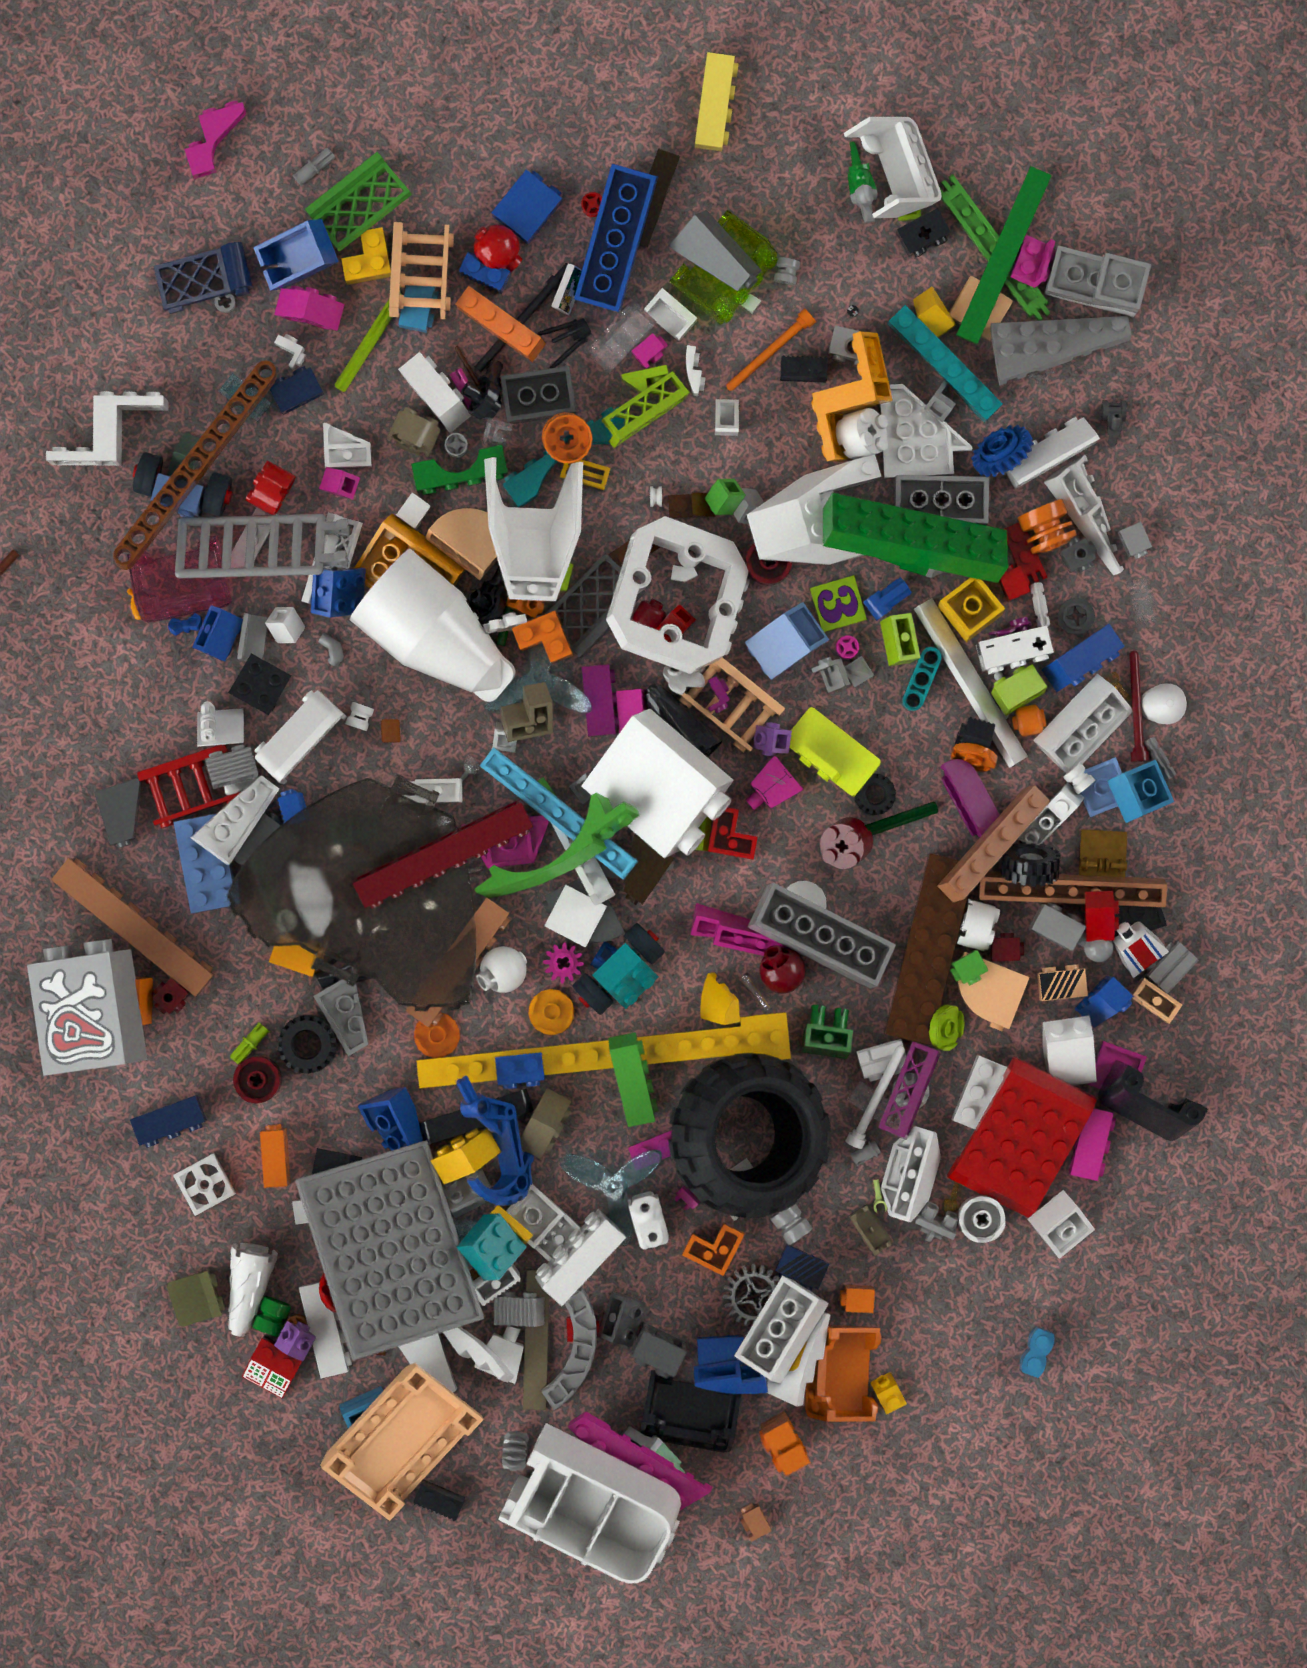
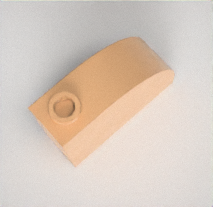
(465, 539)
(995, 995)

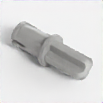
(313, 166)

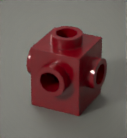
(176, 990)

